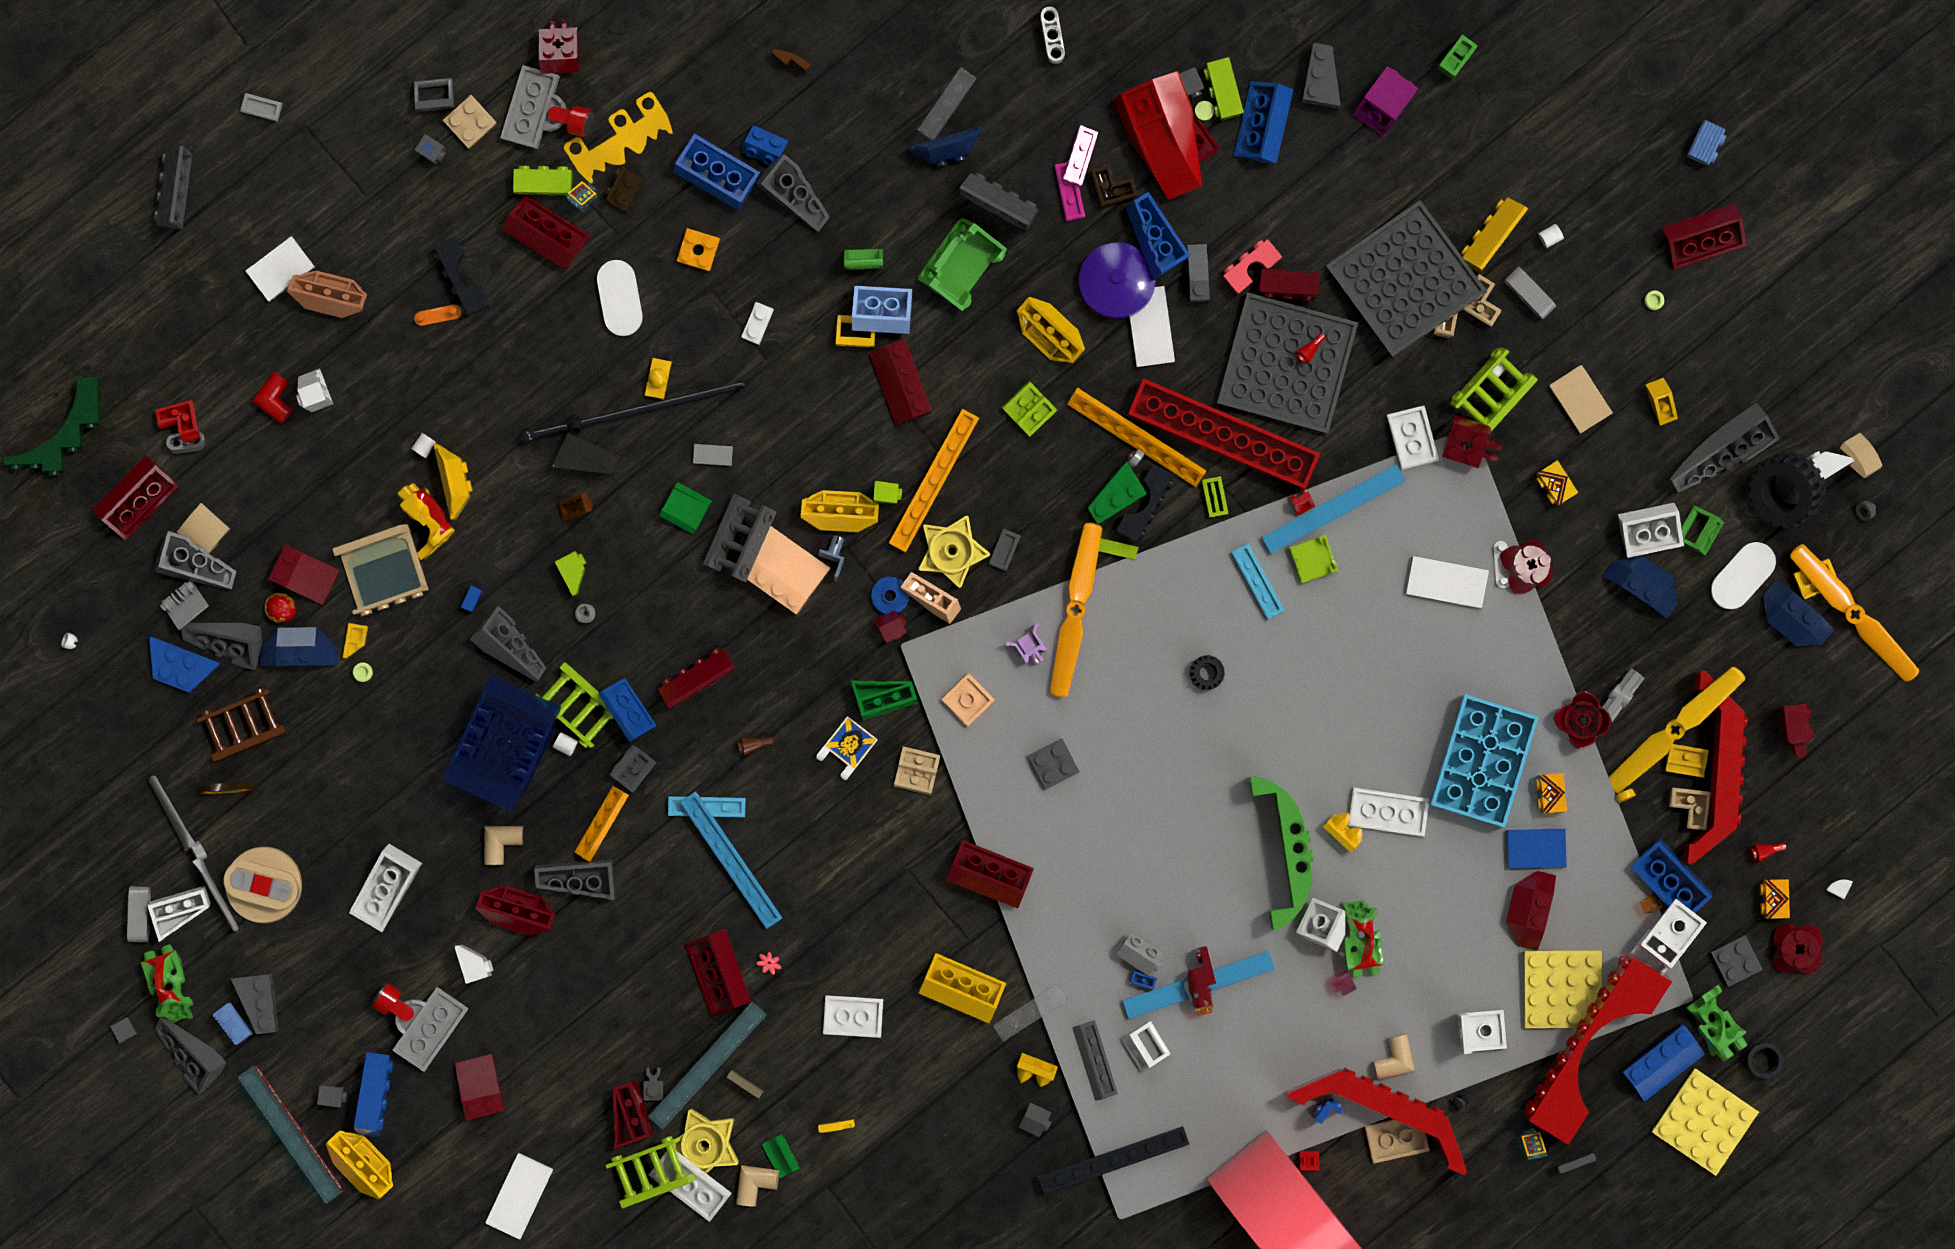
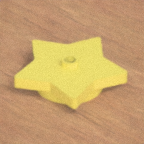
(956, 536)
(716, 1133)

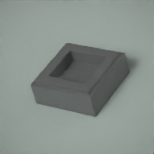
(123, 1030)

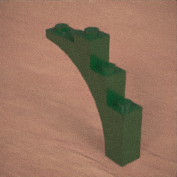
(50, 455)

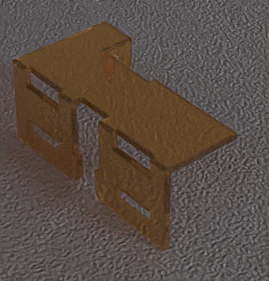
(1649, 902)

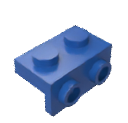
(763, 145)
(1322, 1111)

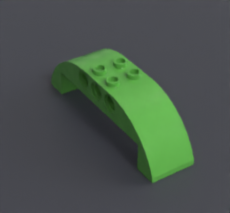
(1298, 883)

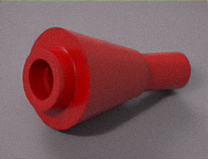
(1306, 353)
(1762, 851)

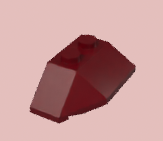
(1531, 908)
(516, 910)

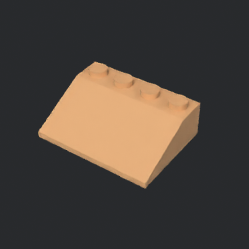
(786, 571)

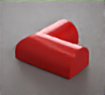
(268, 398)
(181, 415)

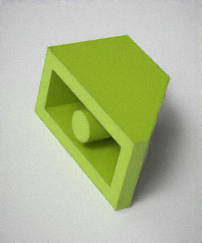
(887, 493)
(572, 571)

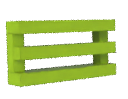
(1218, 512)

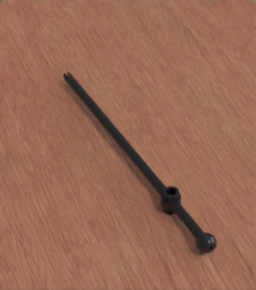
(575, 424)

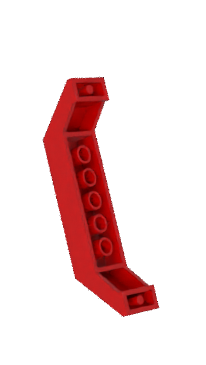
(1725, 774)
(1387, 1103)

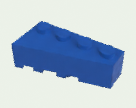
(1155, 236)
(372, 1095)

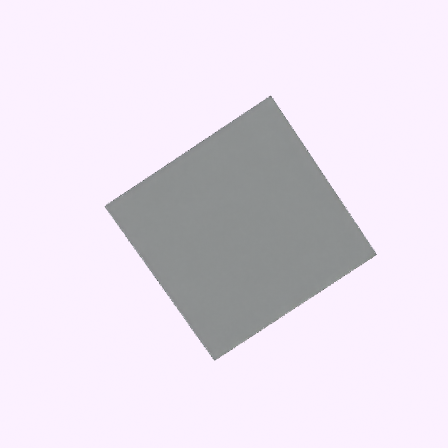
(1174, 847)

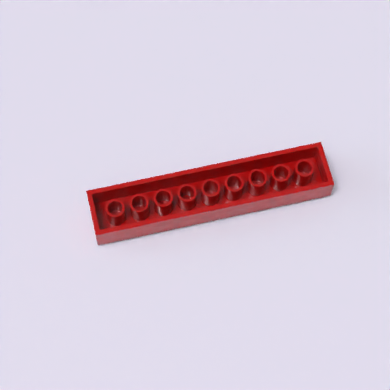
(1223, 434)

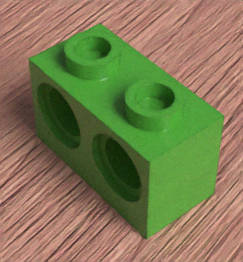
(1457, 57)

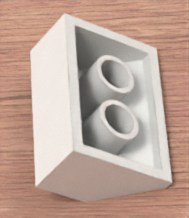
(1651, 530)

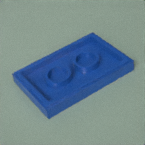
(627, 709)
(1536, 848)

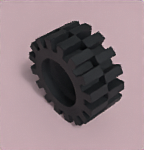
(1195, 672)

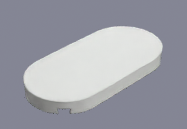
(619, 298)
(1743, 575)

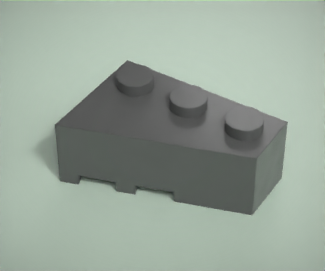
(1321, 78)
(258, 1001)

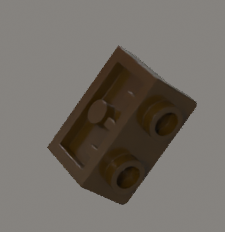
(624, 189)

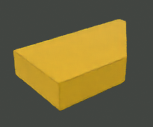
(355, 639)
(835, 1126)

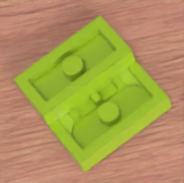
(1029, 408)

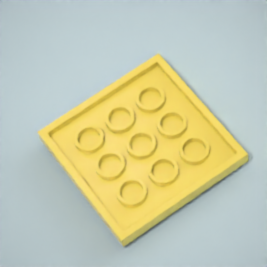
(1560, 986)
(1705, 1121)

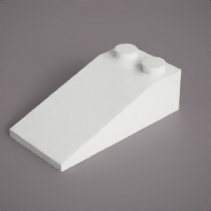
(385, 887)

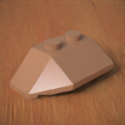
(327, 293)

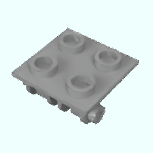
(184, 605)

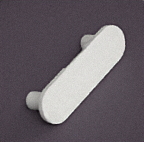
(1501, 573)

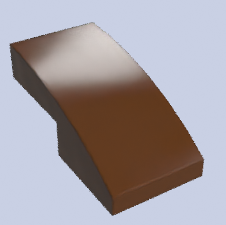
(786, 58)

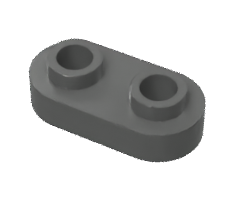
(184, 446)

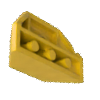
(1050, 331)
(454, 480)
(839, 511)
(361, 1163)

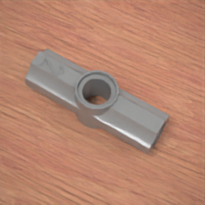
(1622, 693)

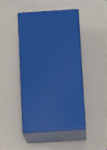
(471, 599)
(1143, 980)

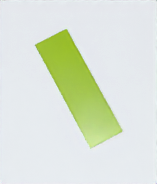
(1118, 548)

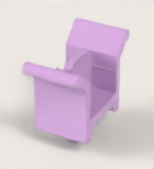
(1029, 646)

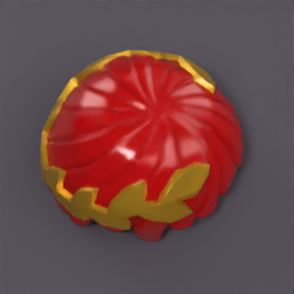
(280, 608)

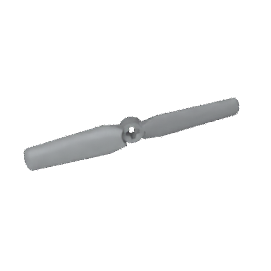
(196, 848)

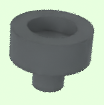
(1865, 510)

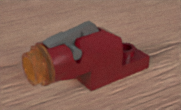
(1198, 983)

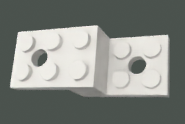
(1663, 944)

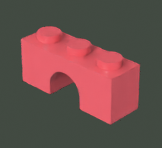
(1237, 276)

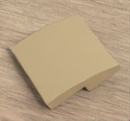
(1864, 455)
(204, 528)
(917, 770)

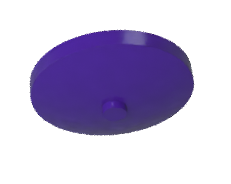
(1116, 281)

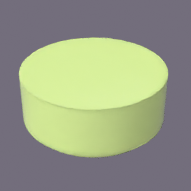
(1204, 110)
(1654, 300)
(362, 672)

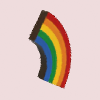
(226, 788)

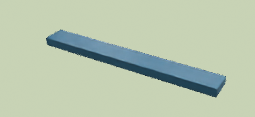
(1333, 509)
(731, 860)
(1176, 992)

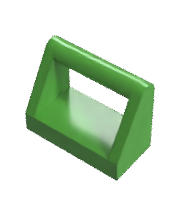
(863, 259)
(1708, 533)

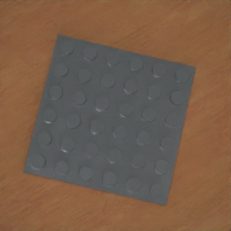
(1406, 279)
(1270, 380)

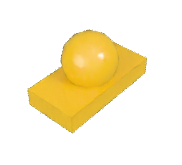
(658, 378)

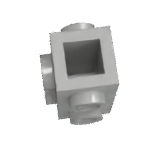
(1140, 954)

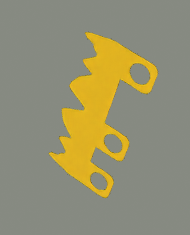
(630, 135)

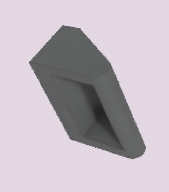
(432, 105)

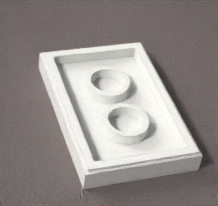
(275, 270)
(1412, 437)
(853, 1016)

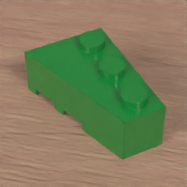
(1117, 495)
(883, 697)

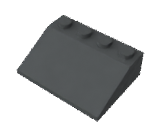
(174, 187)
(998, 201)

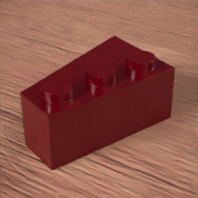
(1289, 284)
(630, 1115)

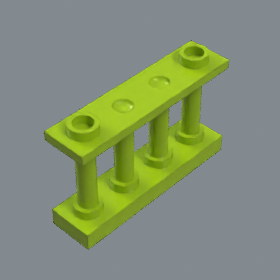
(1511, 396)
(595, 700)
(664, 1185)

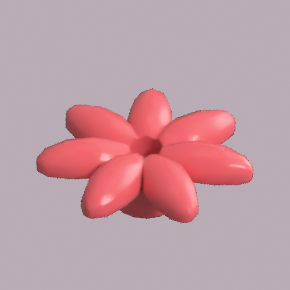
(769, 963)

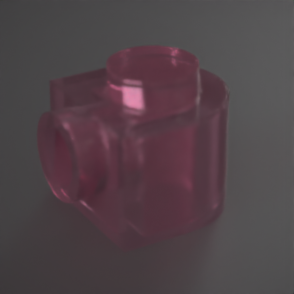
(1343, 983)

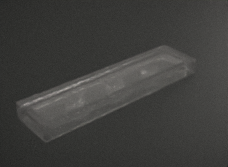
(947, 104)
(1030, 1012)

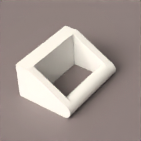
(1138, 1050)

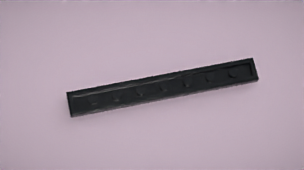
(1113, 1160)

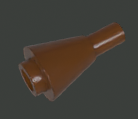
(749, 745)

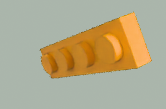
(601, 823)

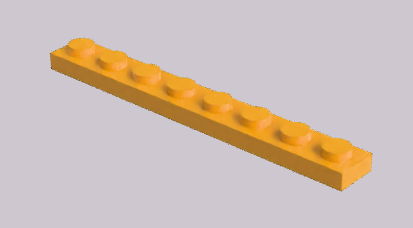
(1136, 437)
(934, 480)

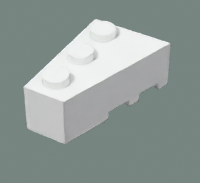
(313, 391)
(176, 910)

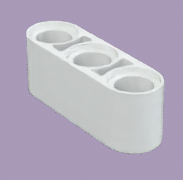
(1056, 44)

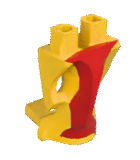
(424, 509)

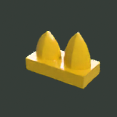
(1339, 829)
(1029, 1065)

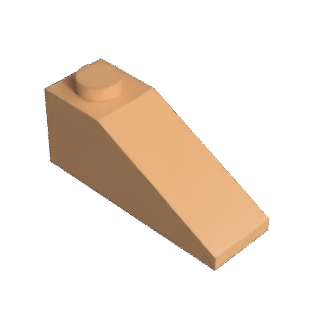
(931, 597)

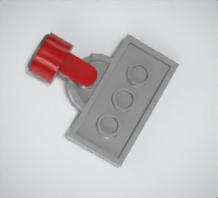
(538, 110)
(422, 1023)

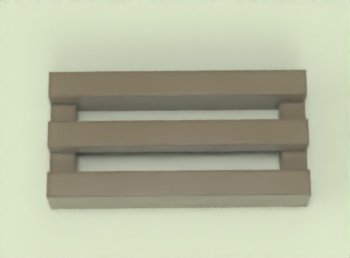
(745, 1084)

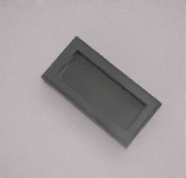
(1004, 549)
(1576, 1162)

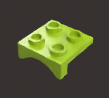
(1313, 559)

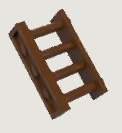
(257, 736)

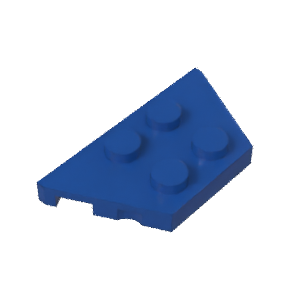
(179, 666)

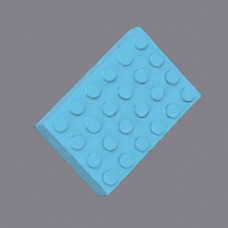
(1483, 760)

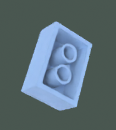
(881, 309)

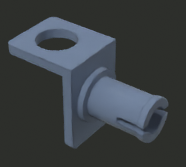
(833, 554)

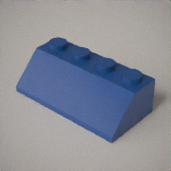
(1263, 122)
(716, 172)
(1671, 877)
(1663, 1062)

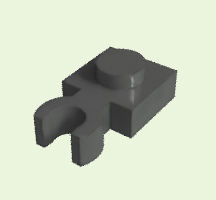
(653, 1088)

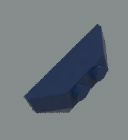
(946, 148)
(1645, 583)
(1794, 617)
(298, 648)

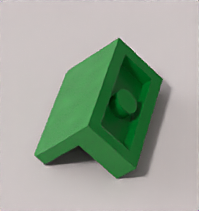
(780, 1155)

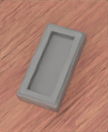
(261, 107)
(713, 455)

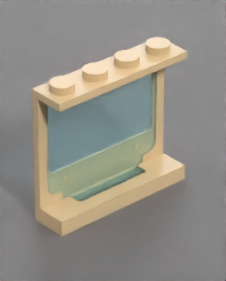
(382, 569)

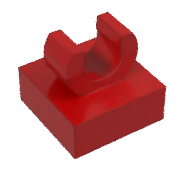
(1303, 502)
(1309, 1160)

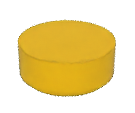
(1628, 794)

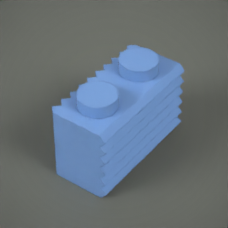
(1706, 143)
(232, 1023)

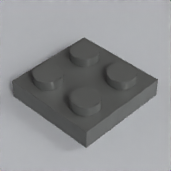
(1053, 763)
(1736, 960)

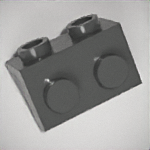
(632, 768)

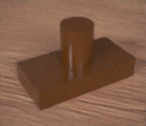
(575, 506)

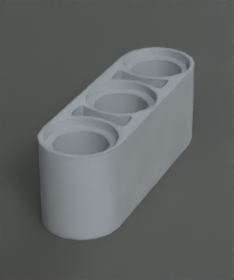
(1530, 293)
(138, 914)

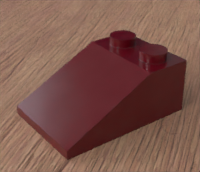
(304, 574)
(479, 1087)

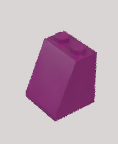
(1385, 101)

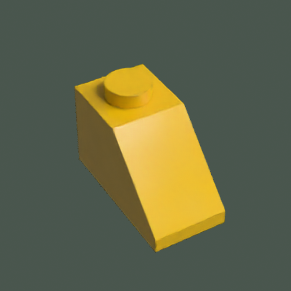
(1662, 401)

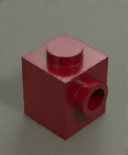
(891, 626)

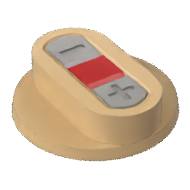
(263, 884)

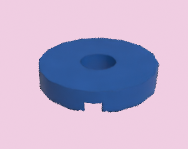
(881, 588)

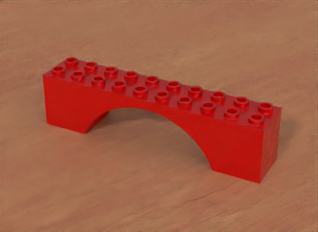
(1630, 990)

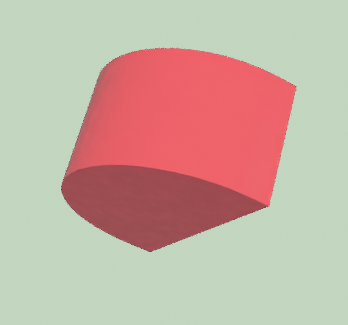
(1277, 1201)

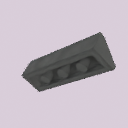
(1095, 1060)

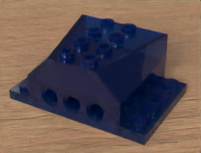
(502, 743)

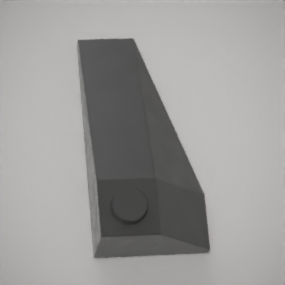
(790, 189)
(189, 562)
(232, 640)
(502, 641)
(196, 1058)

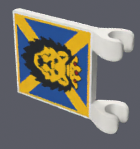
(849, 744)

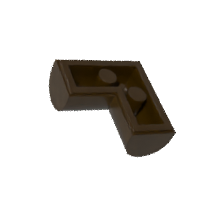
(1112, 192)

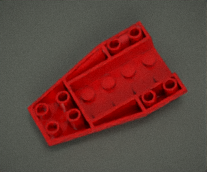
(1163, 132)

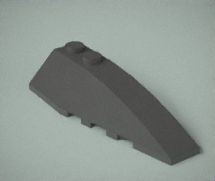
(1733, 442)

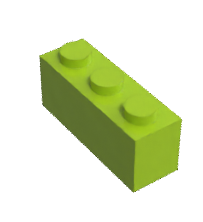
(1223, 89)
(542, 181)

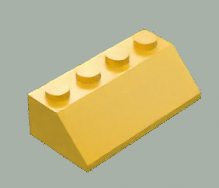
(1494, 234)
(962, 988)

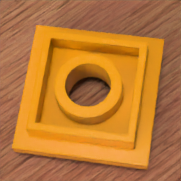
(695, 238)

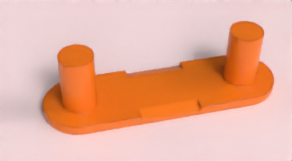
(437, 315)

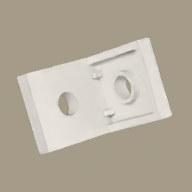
(1470, 1035)

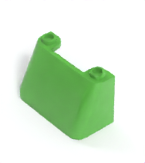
(960, 262)

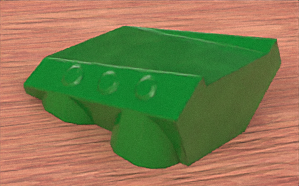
(685, 508)

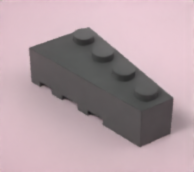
(583, 878)

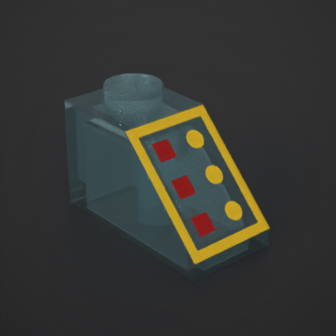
(582, 196)
(1532, 1144)

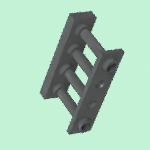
(727, 532)

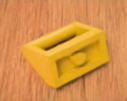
(852, 341)

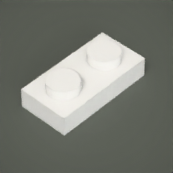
(757, 323)

